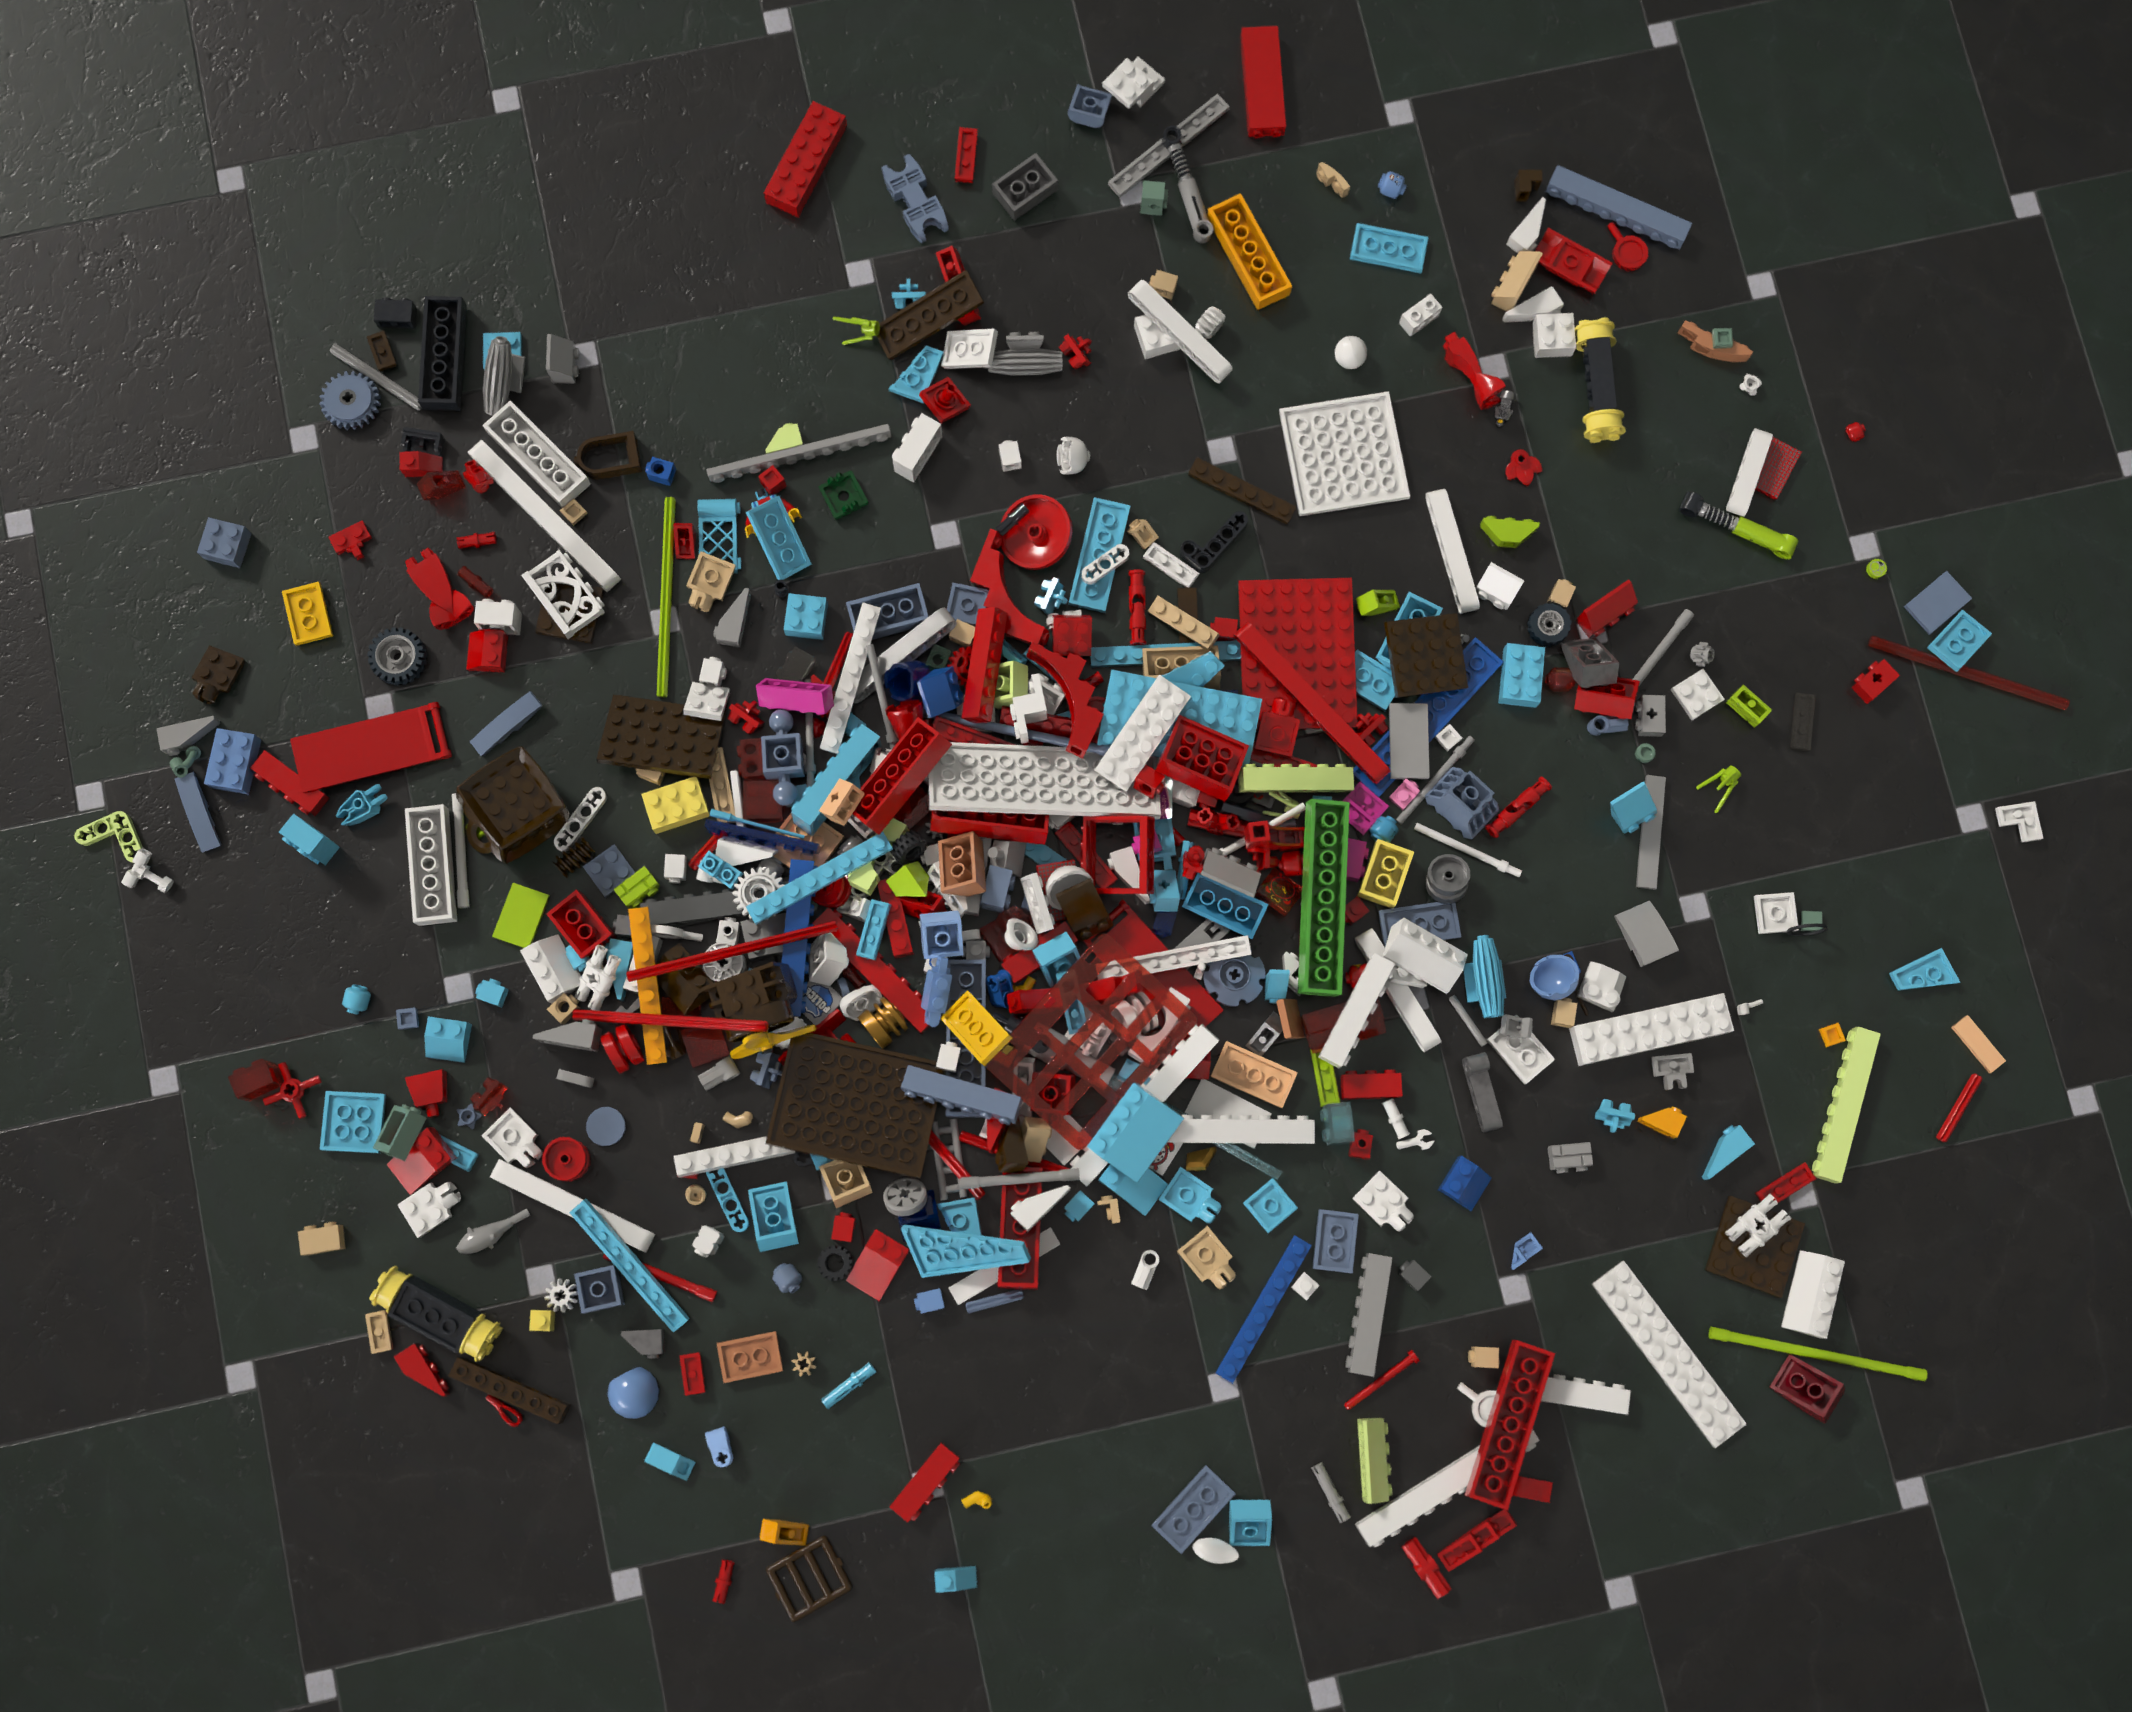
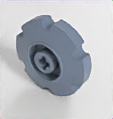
(1231, 991)

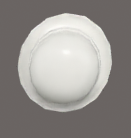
(1020, 935)

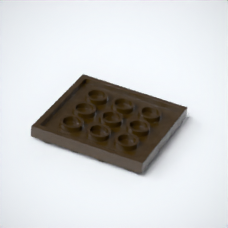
(1426, 655)
(1766, 1266)

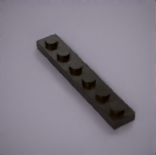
(1242, 490)

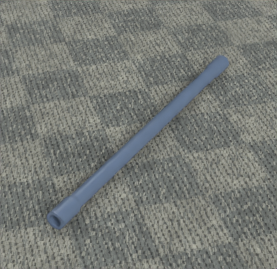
(1009, 730)

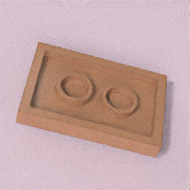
(749, 1357)

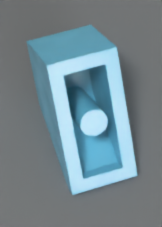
(955, 1579)

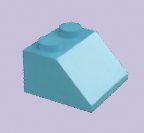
(447, 1039)
(1250, 1522)

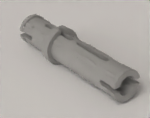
(1331, 1493)

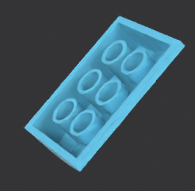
(1135, 1132)

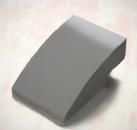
(1646, 933)

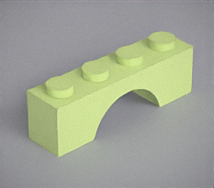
(865, 877)

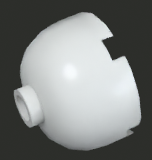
(1072, 455)

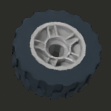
(1559, 621)

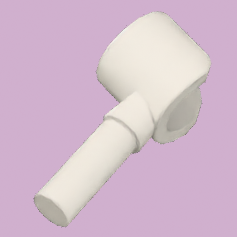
(1743, 1009)

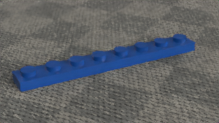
(1263, 1309)

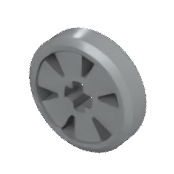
(895, 1193)

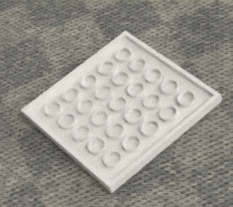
(1344, 453)

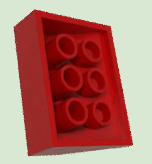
(1202, 758)

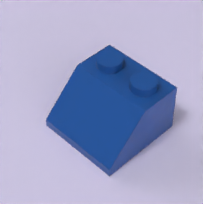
(940, 691)
(1465, 1183)

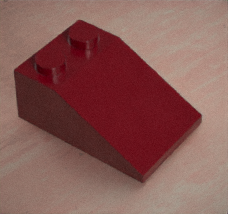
(1808, 1388)

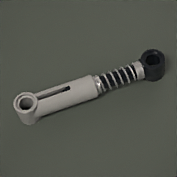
(1187, 186)

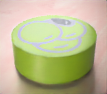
(1876, 568)

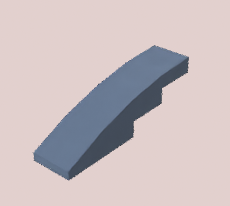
(504, 724)
(197, 812)

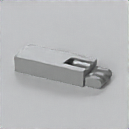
(1200, 936)

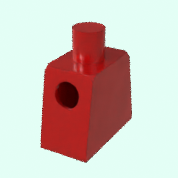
(428, 1090)

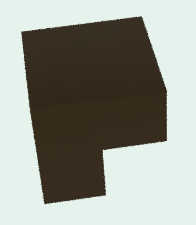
(1526, 182)

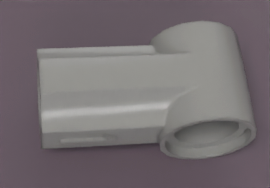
(723, 1071)

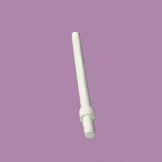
(1276, 822)
(1501, 865)

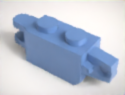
(936, 991)

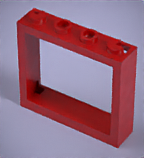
(1147, 836)

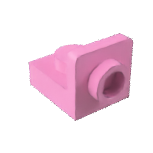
(1404, 794)

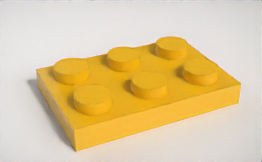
(307, 613)

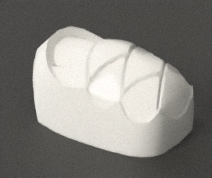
(859, 1001)

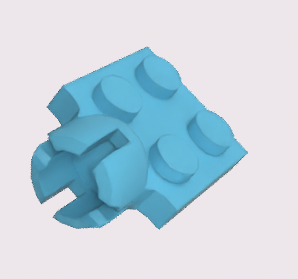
(1190, 1197)

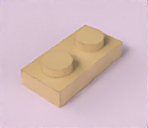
(379, 1331)

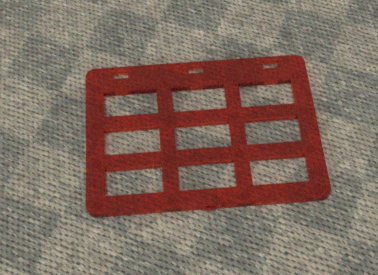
(1065, 992)

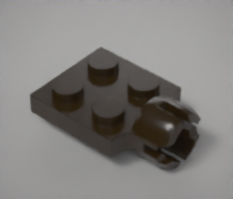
(216, 674)

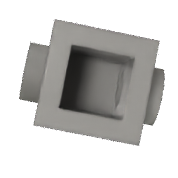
(976, 950)

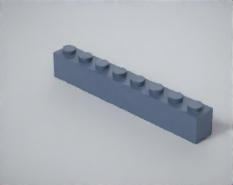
(1618, 207)

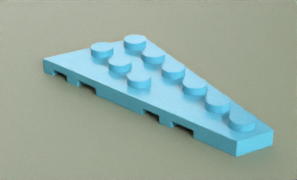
(951, 1252)

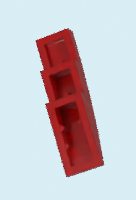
(1476, 1539)

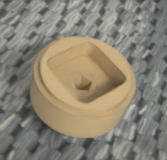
(695, 1194)

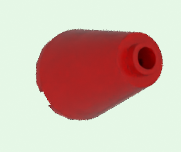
(904, 715)

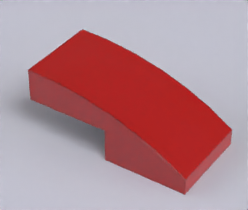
(1533, 1489)

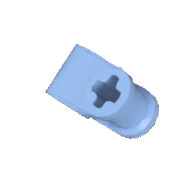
(719, 1443)

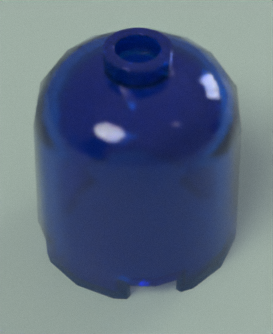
(903, 679)

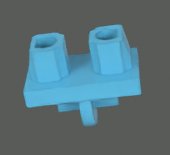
(900, 297)
(1053, 597)
(1614, 1117)

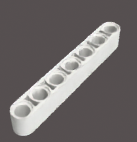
(1182, 332)
(1452, 551)
(1401, 997)

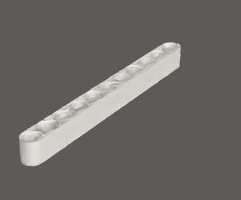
(544, 515)

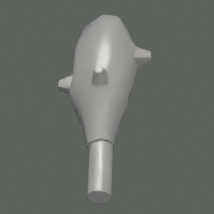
(487, 1235)

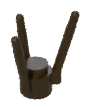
(675, 1048)

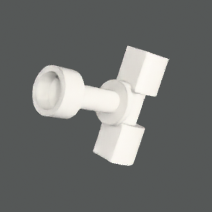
(141, 870)

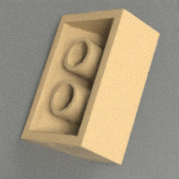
(1515, 279)

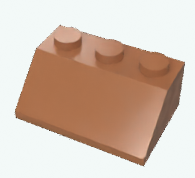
(962, 865)

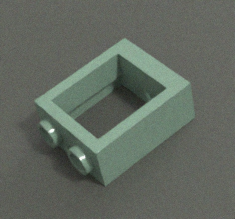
(400, 1132)

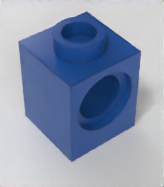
(666, 476)

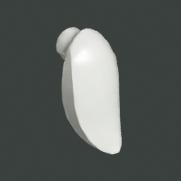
(1215, 1550)

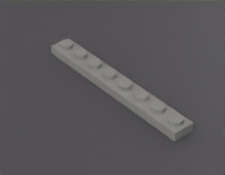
(1159, 154)

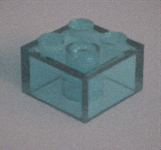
(1337, 1123)

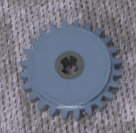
(350, 400)

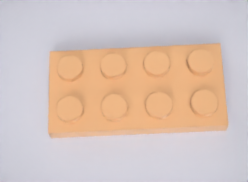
(1254, 1074)

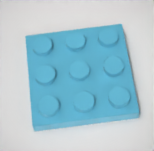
(352, 1121)

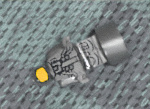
(1503, 412)

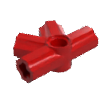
(1216, 822)

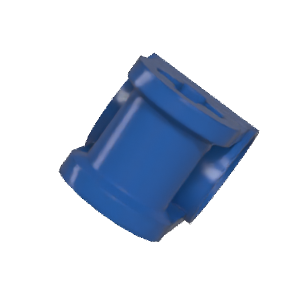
(999, 988)

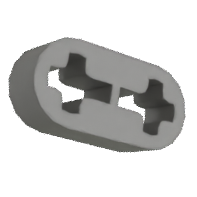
(575, 1078)

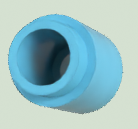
(576, 962)

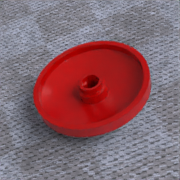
(1040, 535)

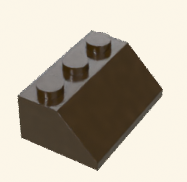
(685, 984)

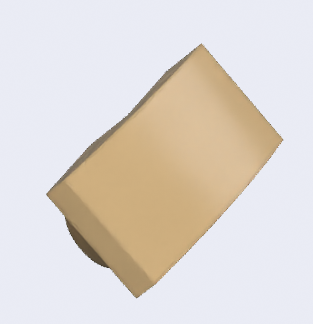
(1330, 176)

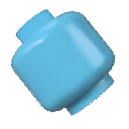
(356, 999)

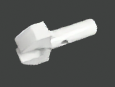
(1199, 971)
(1416, 1141)

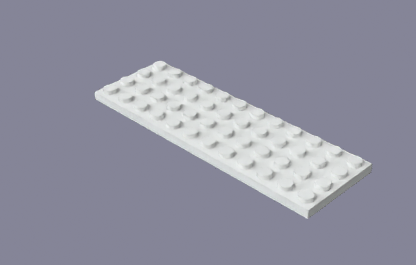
(1031, 782)

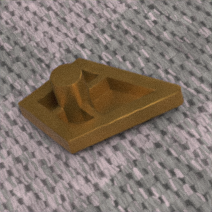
(1200, 1159)

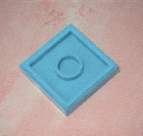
(1270, 1205)

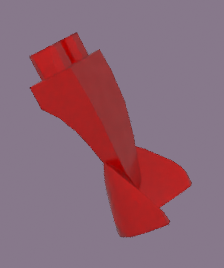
(1461, 356)
(430, 576)

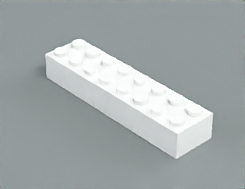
(1651, 1029)

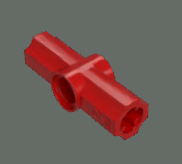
(1426, 1568)

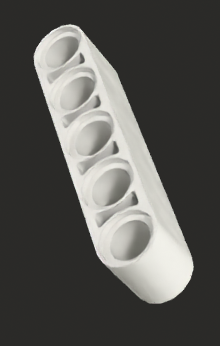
(1749, 472)

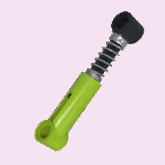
(1781, 544)

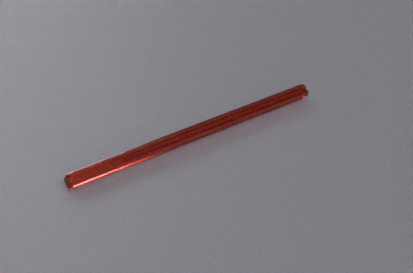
(1970, 673)

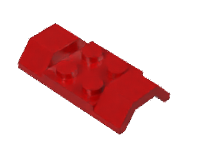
(1572, 261)

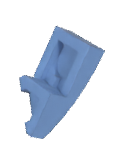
(1524, 1249)

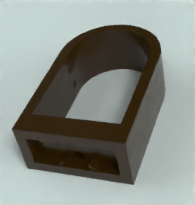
(632, 449)

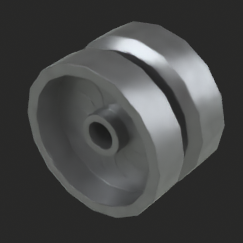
(1447, 878)

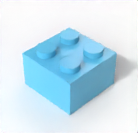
(805, 616)

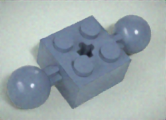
(780, 768)

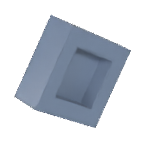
(407, 1018)

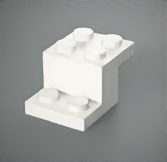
(1133, 82)
(1028, 709)

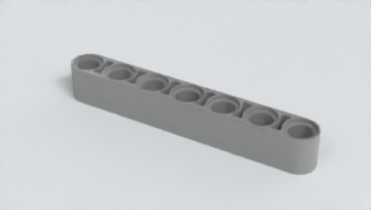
(907, 648)

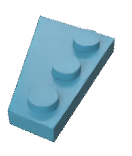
(918, 374)
(1926, 971)

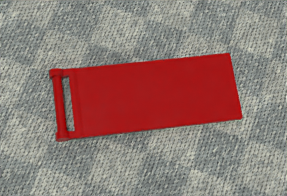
(368, 748)
(1140, 940)

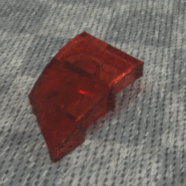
(994, 931)

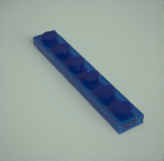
(770, 839)

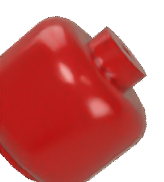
(1855, 431)
(818, 727)

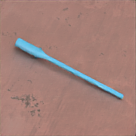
(729, 817)

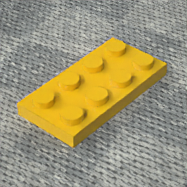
(976, 1028)

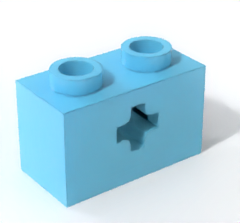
(1166, 891)

